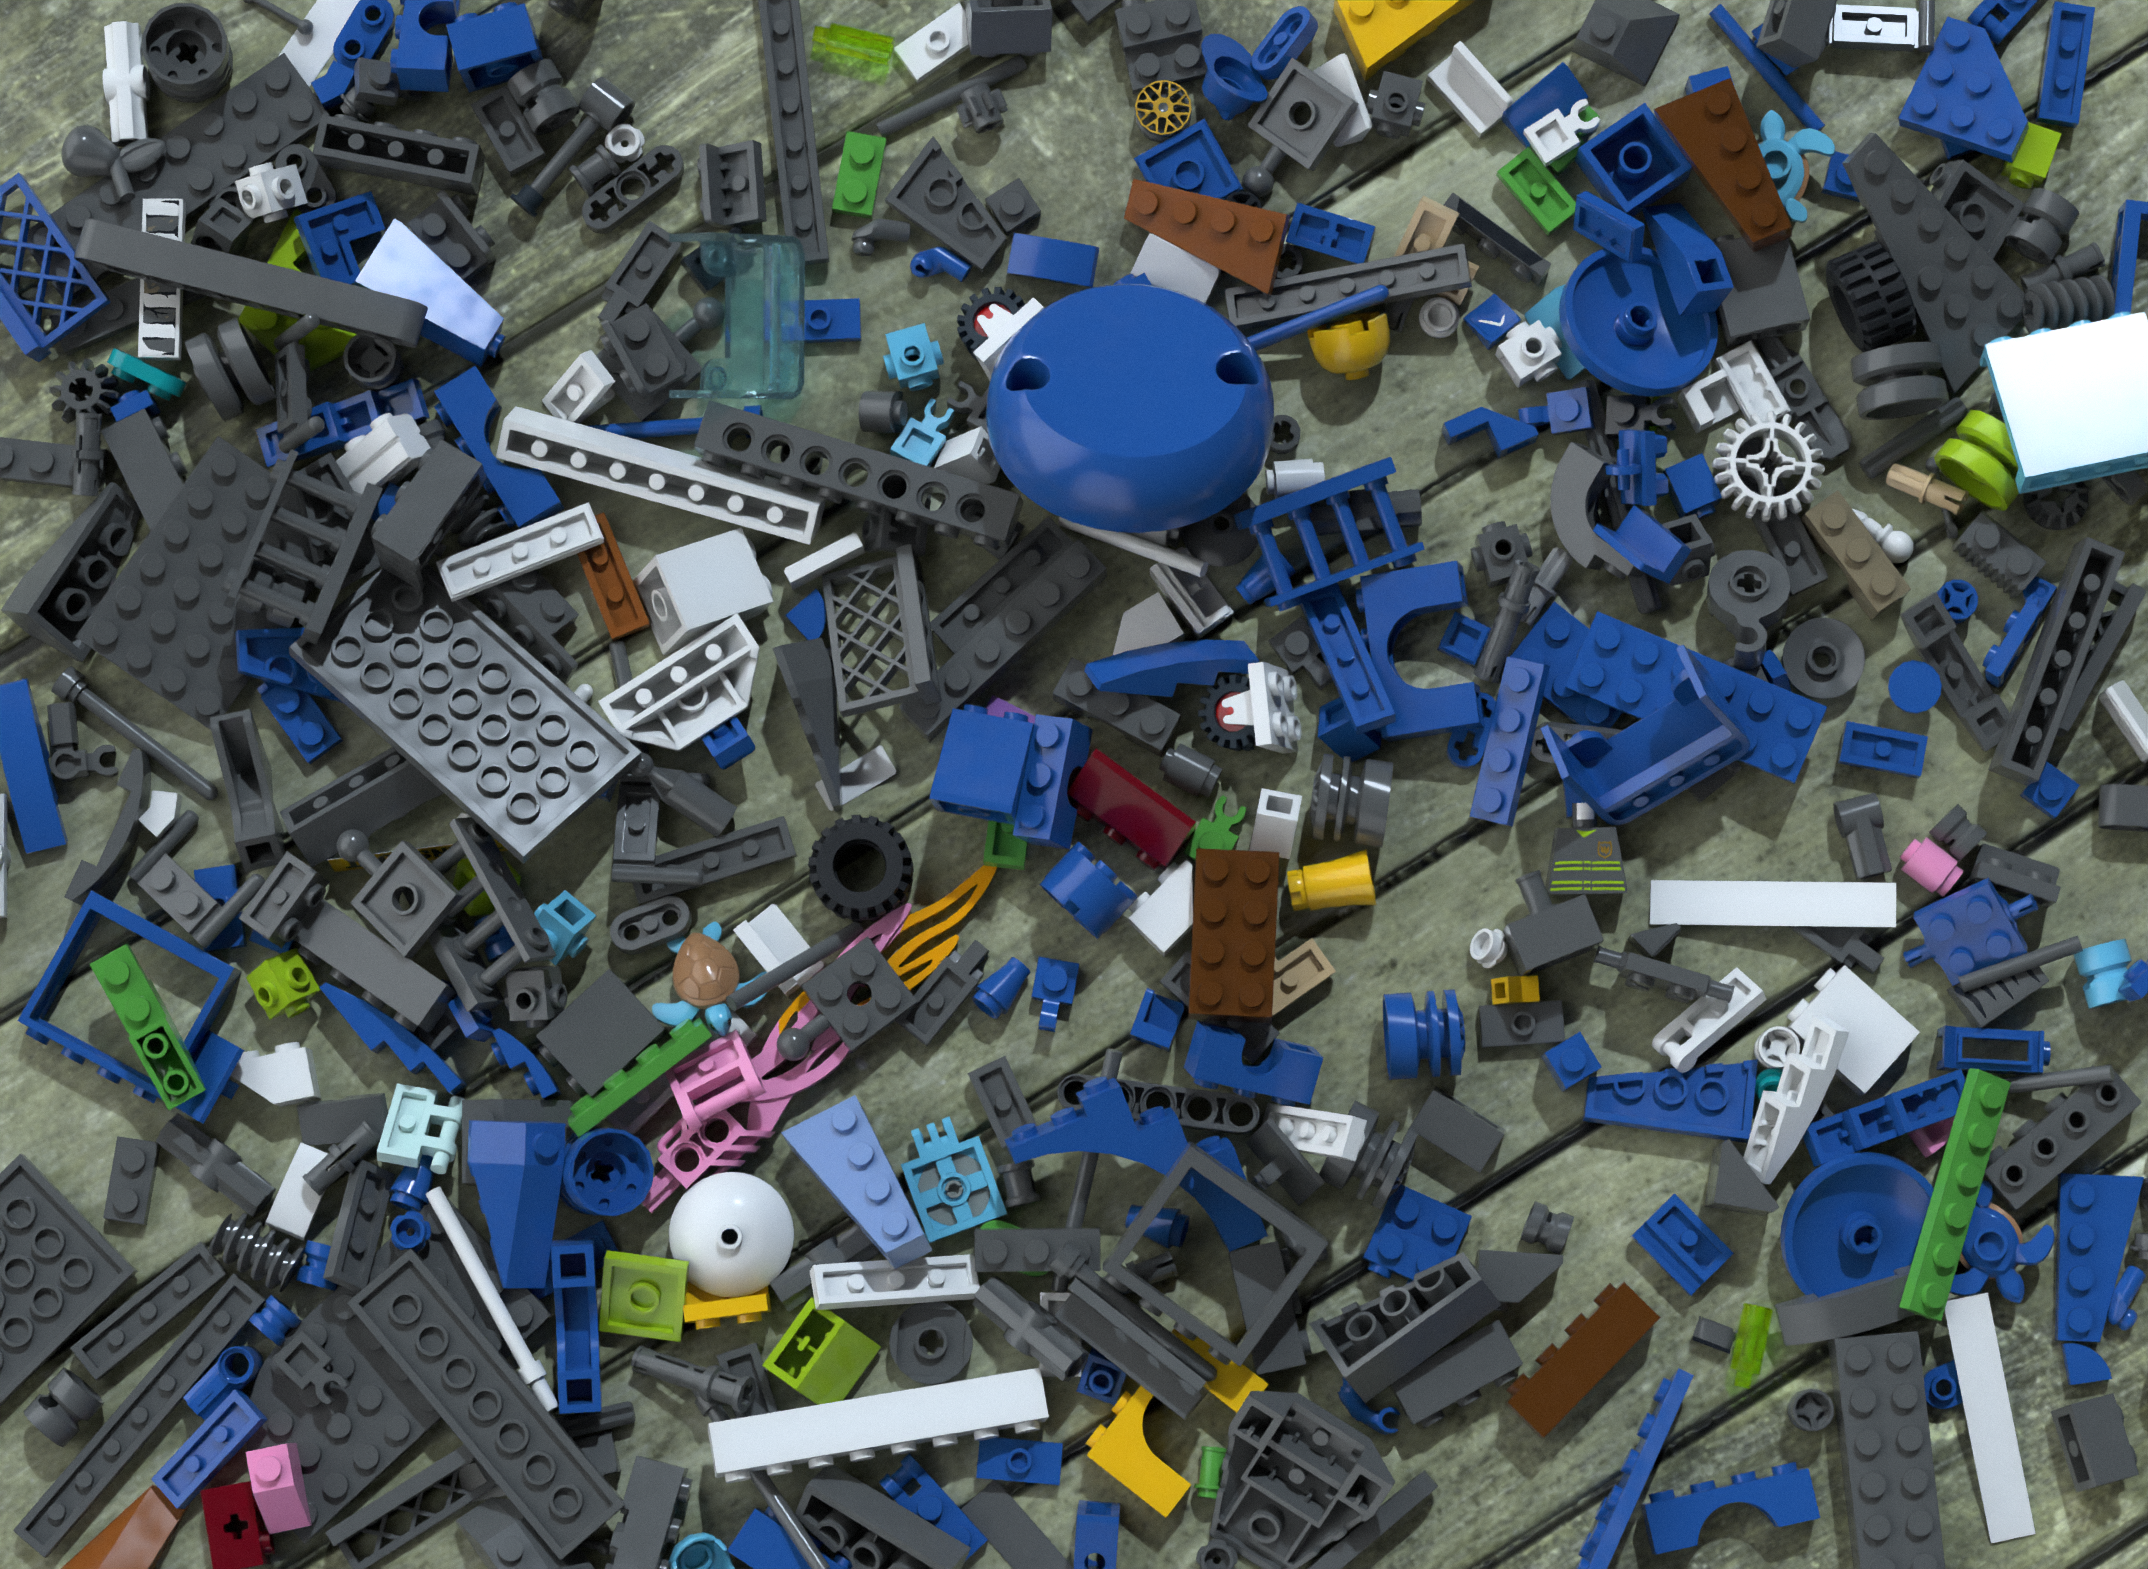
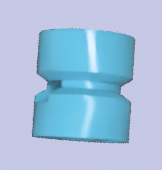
(2104, 971)

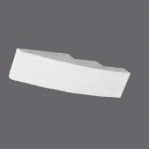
(1789, 1111)

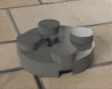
(913, 1358)

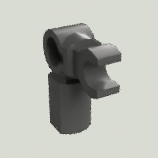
(66, 761)

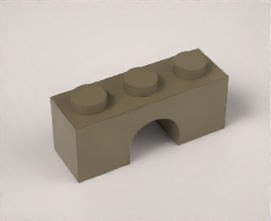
(1843, 536)

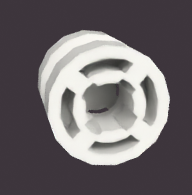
(1776, 1042)

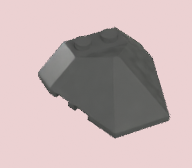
(1294, 1480)

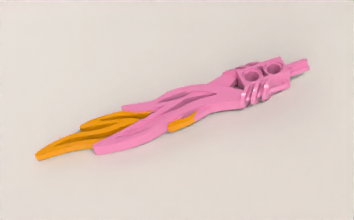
(769, 1107)

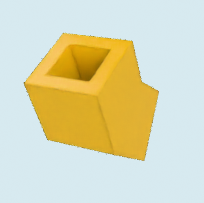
(1515, 989)

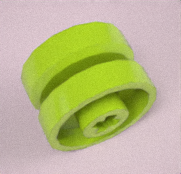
(1981, 460)

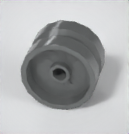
(226, 371)
(1899, 380)

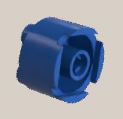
(1088, 890)

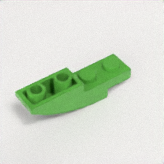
(149, 1026)

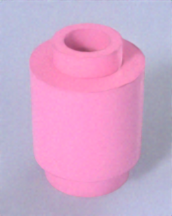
(1930, 866)

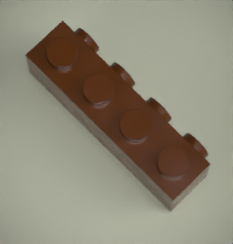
(1581, 1359)

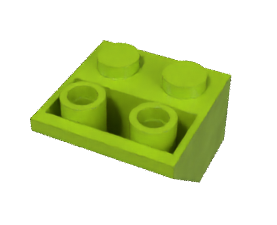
(821, 1355)

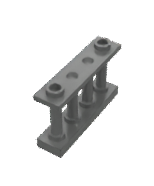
(326, 578)
(457, 947)

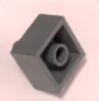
(1550, 930)

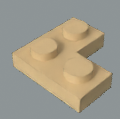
(1429, 231)
(1299, 974)

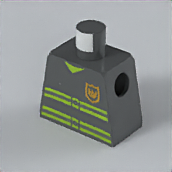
(1585, 857)

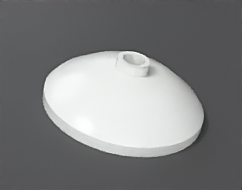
(739, 1204)

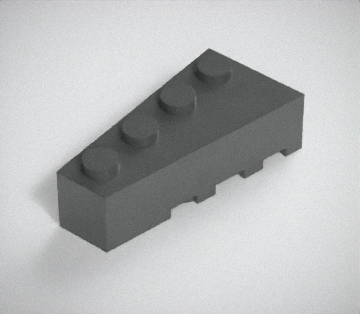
(649, 1515)

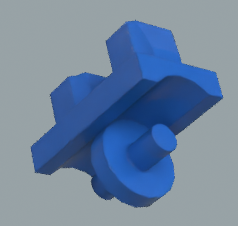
(1637, 467)

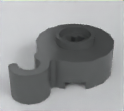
(1748, 613)

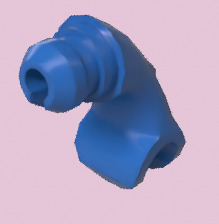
(1361, 1412)

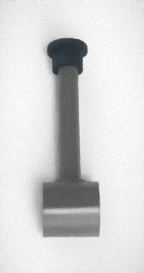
(605, 108)

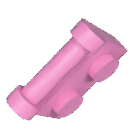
(709, 1069)

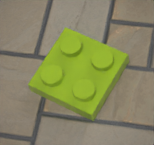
(643, 1296)

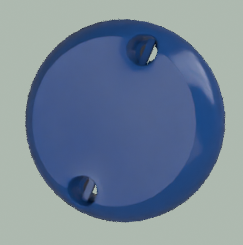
(1130, 409)

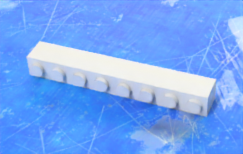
(659, 475)
(878, 1423)

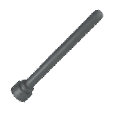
(73, 687)
(1071, 1263)

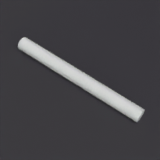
(1141, 547)

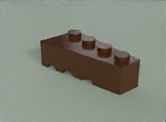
(1726, 157)

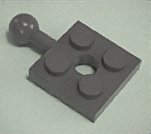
(1277, 124)
(707, 314)
(381, 894)
(850, 1022)

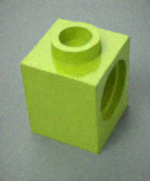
(2032, 158)

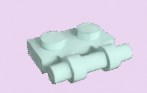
(408, 1126)

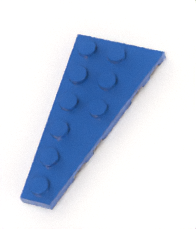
(1618, 1506)

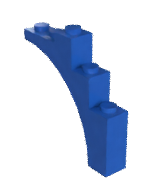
(1155, 1140)

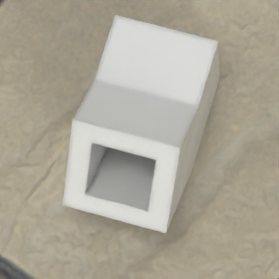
(163, 812)

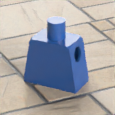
(1096, 1533)

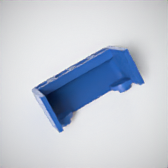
(1655, 755)

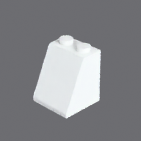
(701, 587)

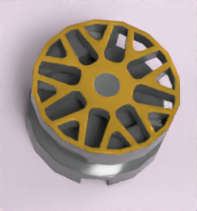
(1162, 110)

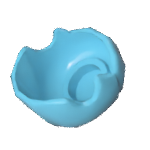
(700, 1552)

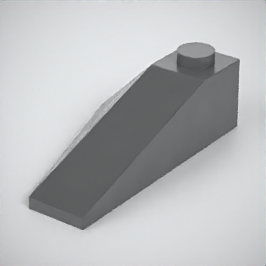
(812, 687)

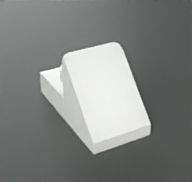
(580, 389)

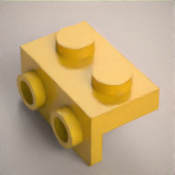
(708, 1309)

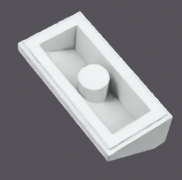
(1340, 74)
(1176, 269)
(2128, 716)

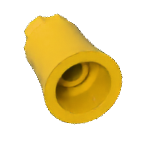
(1333, 883)

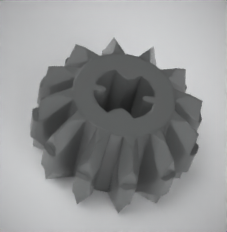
(76, 380)

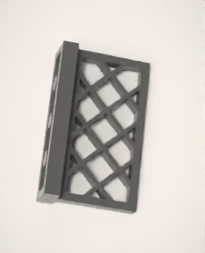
(915, 633)

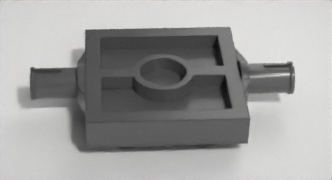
(1647, 973)

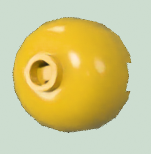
(1351, 344)

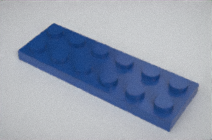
(1635, 676)

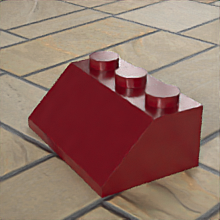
(1130, 811)

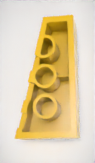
(1385, 28)

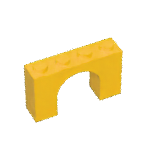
(1122, 1445)

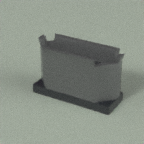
(1714, 1335)

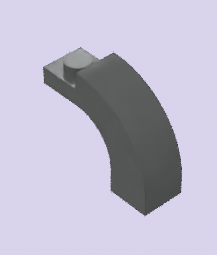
(1575, 510)

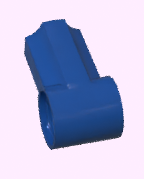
(222, 1380)

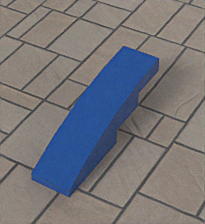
(348, 420)
(1160, 667)
(28, 769)
(381, 1030)
(1884, 1118)

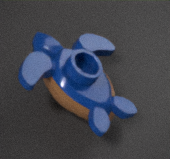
(1995, 1250)

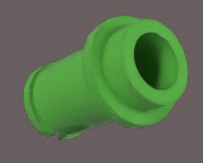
(1210, 1471)

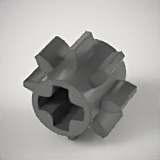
(982, 108)

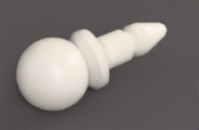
(1895, 544)

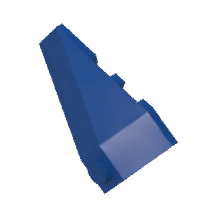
(519, 1189)

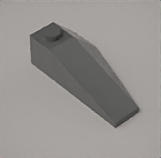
(75, 573)

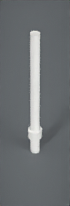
(530, 1371)

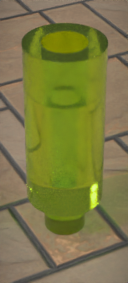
(855, 42)
(1750, 1343)

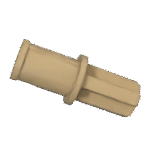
(1926, 488)

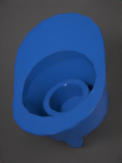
(1230, 78)

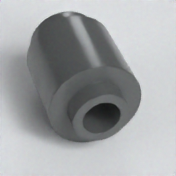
(1190, 770)

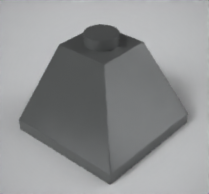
(1625, 36)

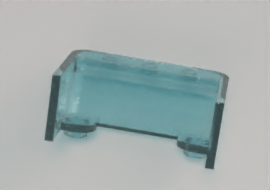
(761, 316)

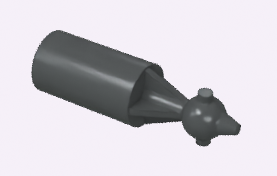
(687, 795)

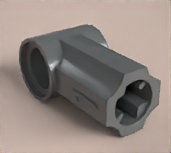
(1861, 825)

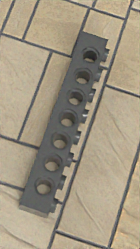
(724, 423)

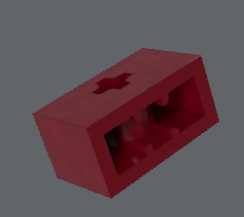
(228, 1547)

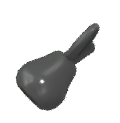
(91, 153)

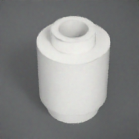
(1293, 476)

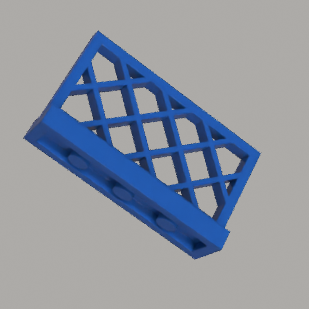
(13, 311)

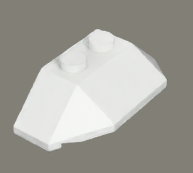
(688, 690)

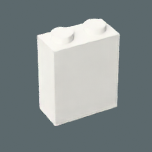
(1874, 1027)

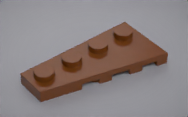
(1219, 231)

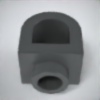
(882, 411)

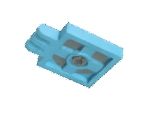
(951, 1183)

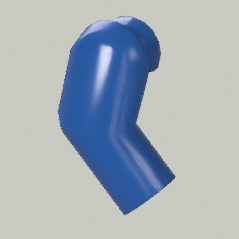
(938, 261)
(2122, 1297)

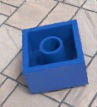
(494, 45)
(1633, 162)

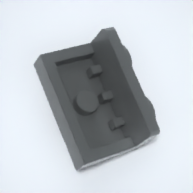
(732, 184)
(285, 900)

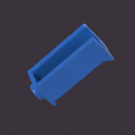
(2037, 1050)

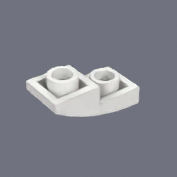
(296, 1200)

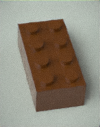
(1234, 935)

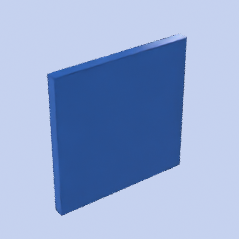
(215, 1063)

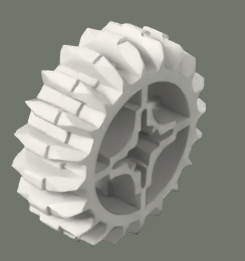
(1785, 466)

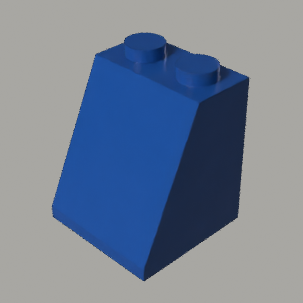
(982, 765)

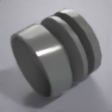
(185, 30)
(1352, 800)
(1379, 1161)

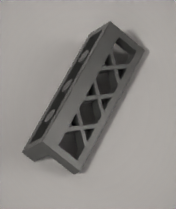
(2102, 649)
(1132, 1350)
(403, 1494)

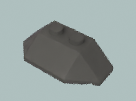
(510, 1542)

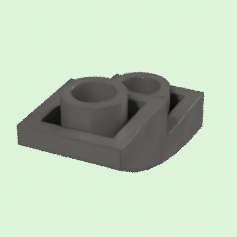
(336, 1119)

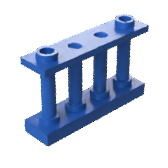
(1298, 508)

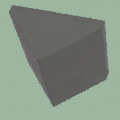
(1735, 1185)

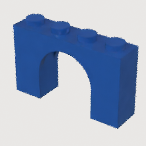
(1389, 604)

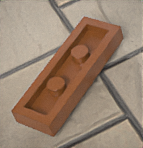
(613, 585)

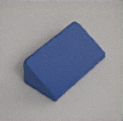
(1554, 91)

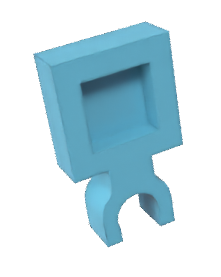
(921, 440)

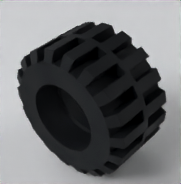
(1871, 297)
(850, 834)

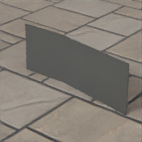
(1012, 1530)

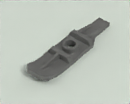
(1811, 405)

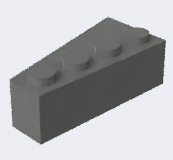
(1405, 1324)
(873, 1527)

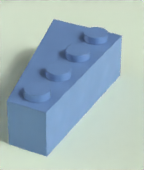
(855, 1170)

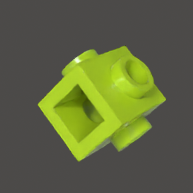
(283, 984)

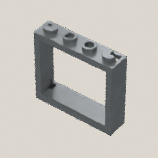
(1256, 1200)

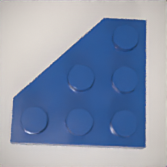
(1966, 95)

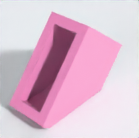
(279, 1487)

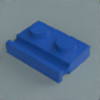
(1682, 1244)

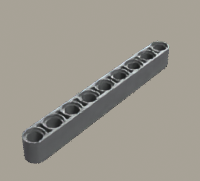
(250, 282)

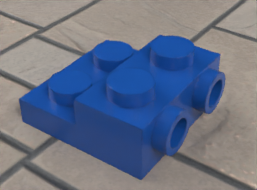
(1414, 1235)

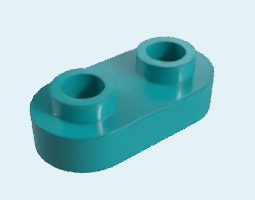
(161, 382)

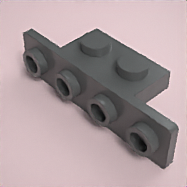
(533, 616)

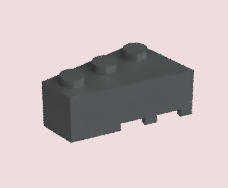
(426, 512)

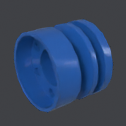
(1422, 1034)
(621, 1183)

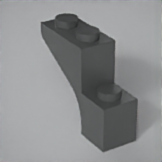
(249, 789)

